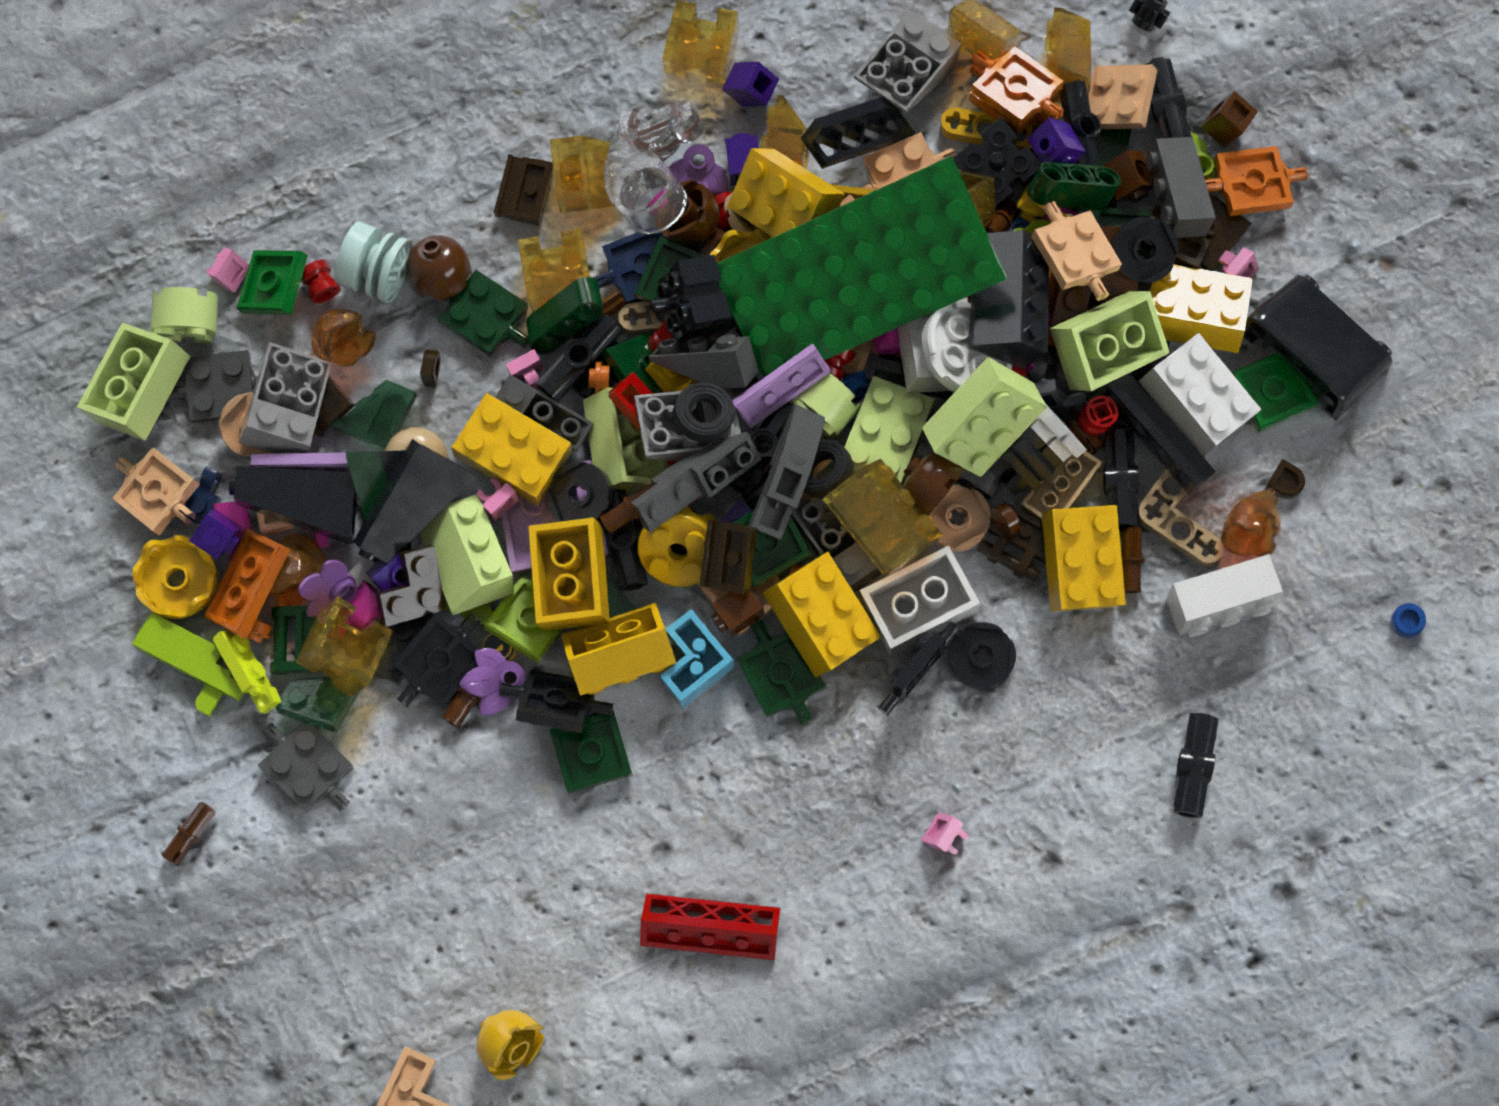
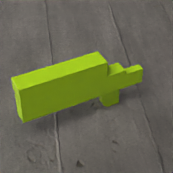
(189, 656)

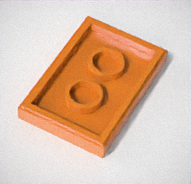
(246, 583)

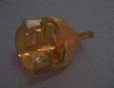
(340, 337)
(1252, 525)
(302, 561)

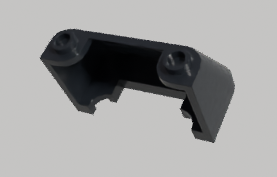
(1319, 343)

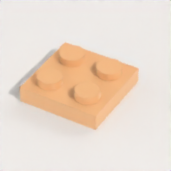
(1122, 95)

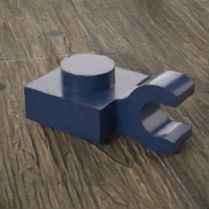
(203, 497)

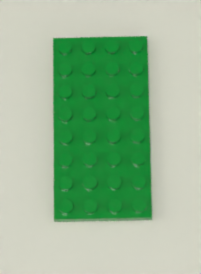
(861, 268)

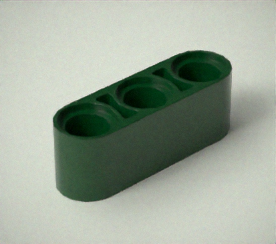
(1074, 185)
(564, 315)

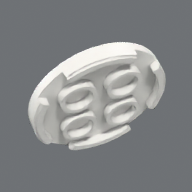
(948, 345)

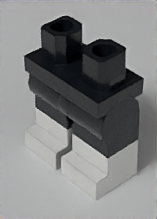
(1037, 453)

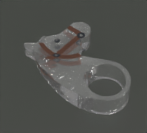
(638, 159)

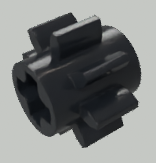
(1149, 13)

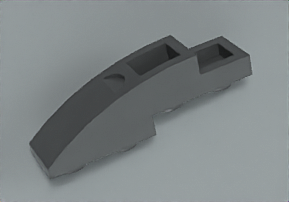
(788, 472)
(693, 476)

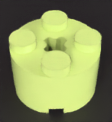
(184, 314)
(831, 400)

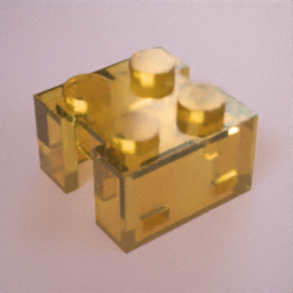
(700, 44)
(552, 269)
(342, 650)

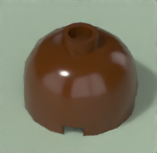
(698, 217)
(438, 267)
(930, 480)

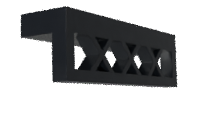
(852, 124)
(1159, 434)

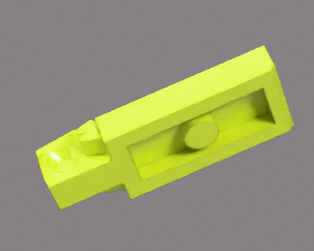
(247, 670)

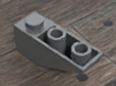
(718, 361)
(545, 411)

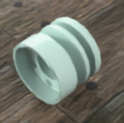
(372, 262)

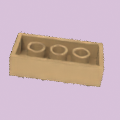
(1063, 486)

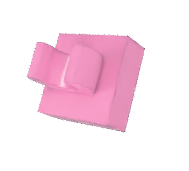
(1241, 265)
(228, 270)
(526, 368)
(500, 501)
(943, 832)

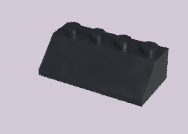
(1012, 315)

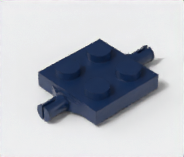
(628, 261)

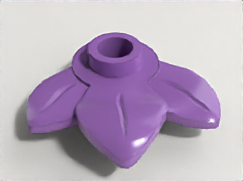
(708, 174)
(327, 585)
(487, 678)

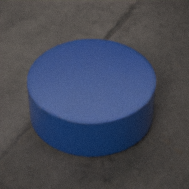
(1408, 620)

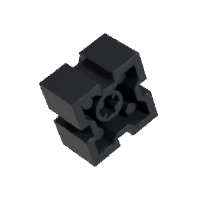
(999, 159)
(693, 298)

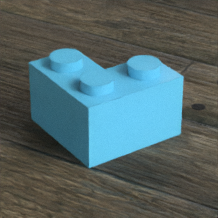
(702, 661)

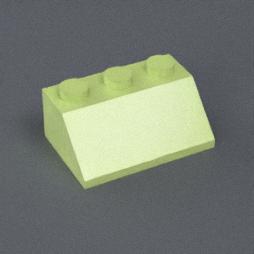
(618, 445)
(468, 555)

